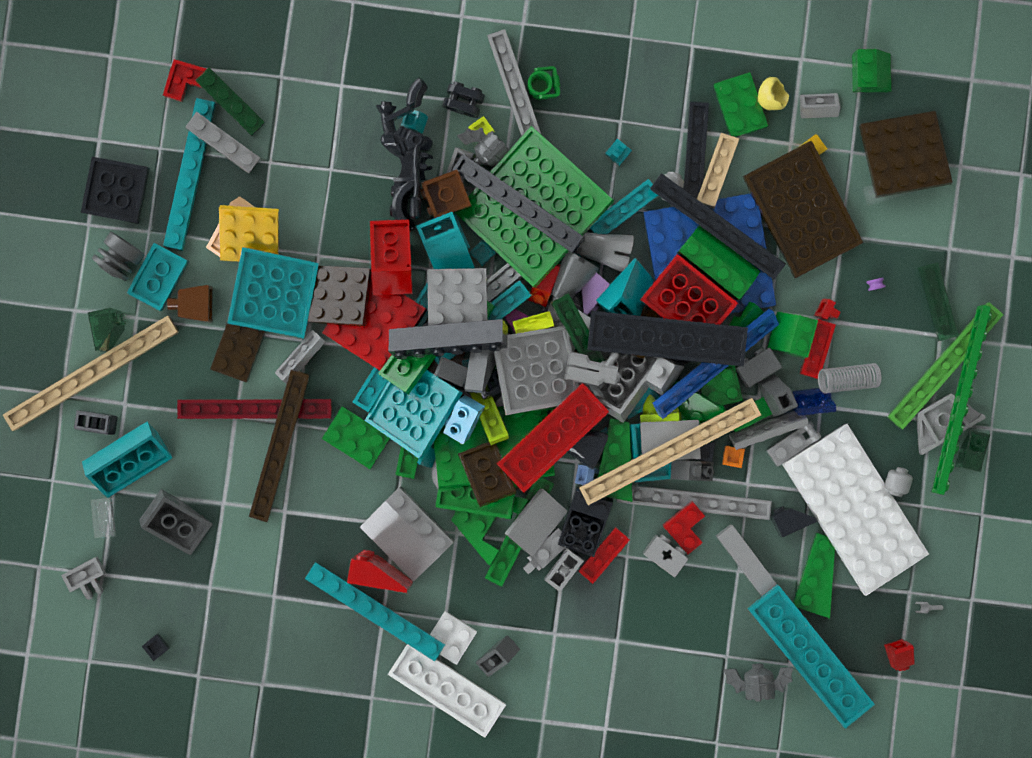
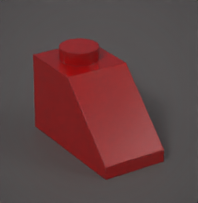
(542, 292)
(900, 654)

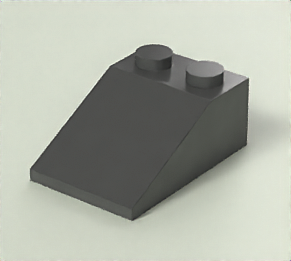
(174, 522)

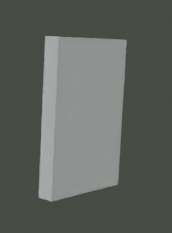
(657, 433)
(536, 522)

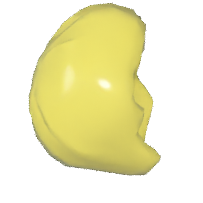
(772, 94)

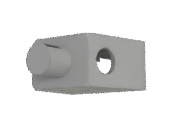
(663, 374)

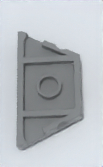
(934, 419)

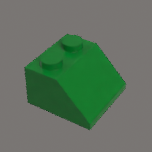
(871, 70)
(793, 334)

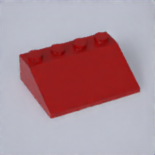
(688, 295)
(376, 572)

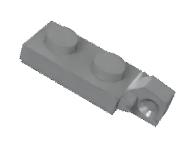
(545, 553)

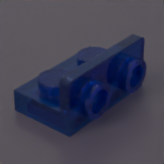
(813, 402)

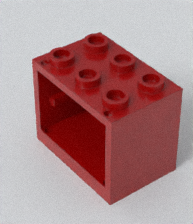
(390, 257)

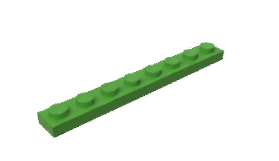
(937, 374)

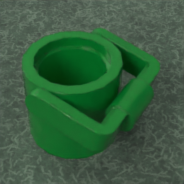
(541, 83)

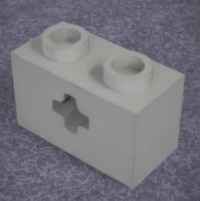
(673, 563)
(563, 569)

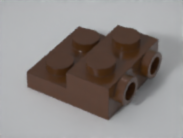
(445, 194)

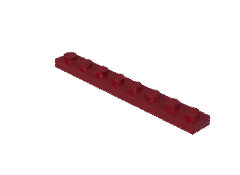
(249, 409)

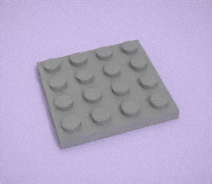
(534, 370)

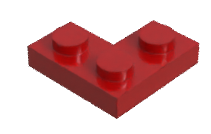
(179, 77)
(680, 527)

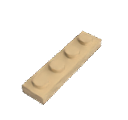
(718, 170)

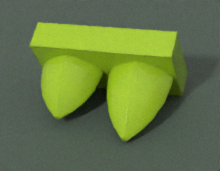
(650, 414)

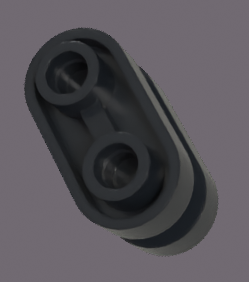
(457, 91)

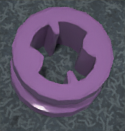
(876, 284)

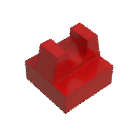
(826, 310)

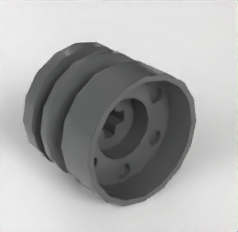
(118, 256)

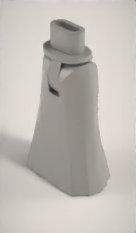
(607, 249)

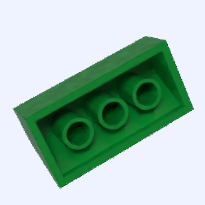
(719, 263)

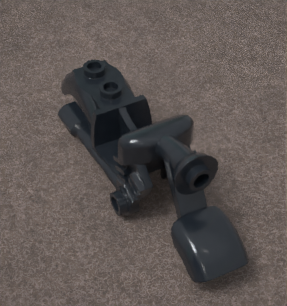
(408, 147)

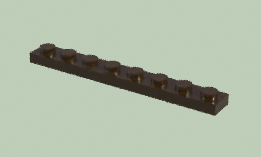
(279, 445)

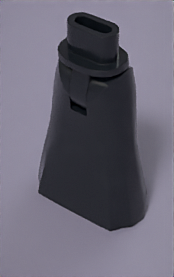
(589, 448)

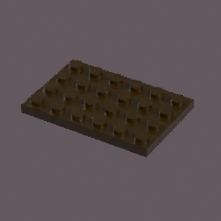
(802, 209)

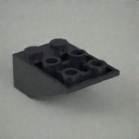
(585, 523)

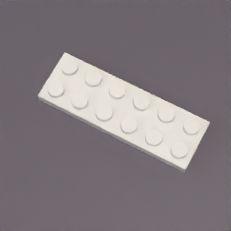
(447, 690)

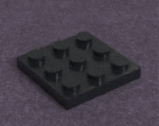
(115, 190)

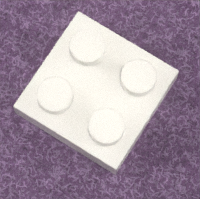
(455, 636)

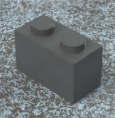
(758, 367)

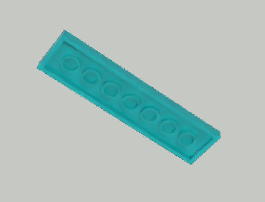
(811, 656)

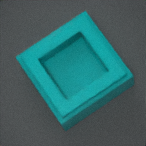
(482, 253)

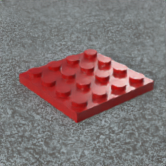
(372, 340)

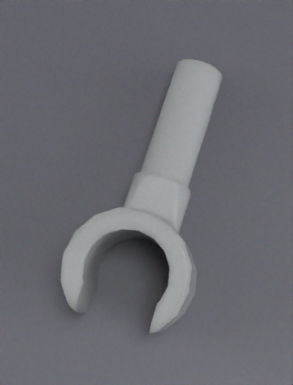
(925, 607)

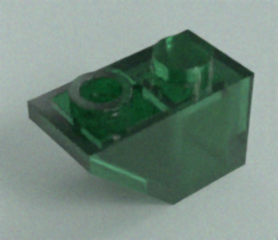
(973, 451)

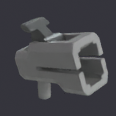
(592, 373)

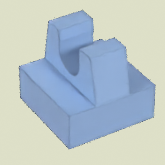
(585, 474)

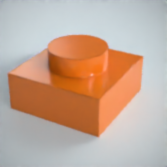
(733, 457)

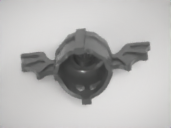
(488, 150)
(759, 681)

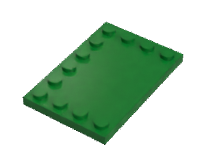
(448, 464)

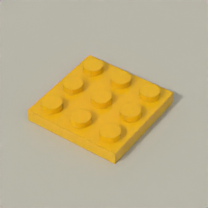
(249, 229)

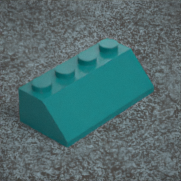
(126, 460)

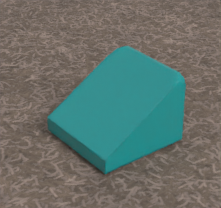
(415, 121)
(429, 459)

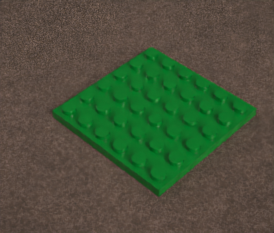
(550, 182)

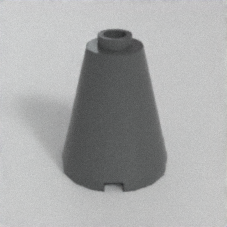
(573, 275)

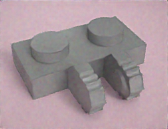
(83, 575)

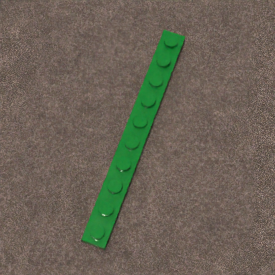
(960, 407)

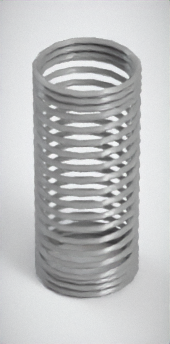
(849, 379)

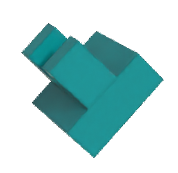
(618, 152)

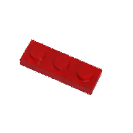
(819, 349)
(604, 555)

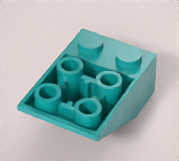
(445, 243)
(626, 291)

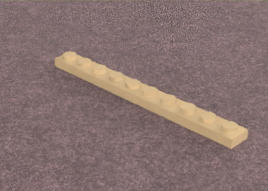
(90, 373)
(670, 451)

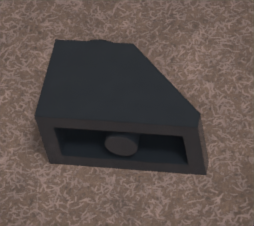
(789, 520)

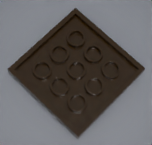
(905, 154)

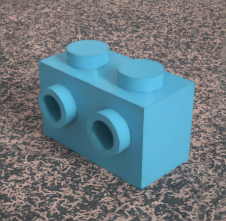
(463, 419)

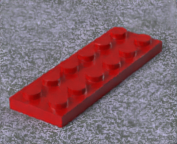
(552, 437)

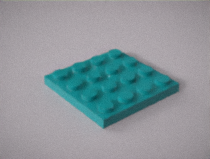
(272, 292)
(417, 417)

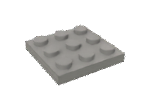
(457, 295)

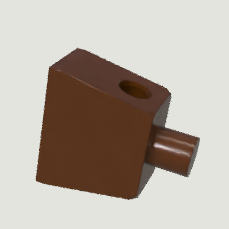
(193, 303)

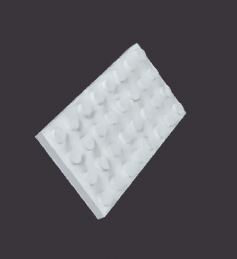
(855, 509)

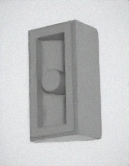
(819, 105)

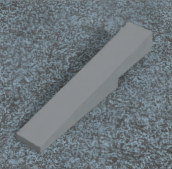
(746, 560)

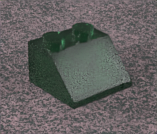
(106, 328)

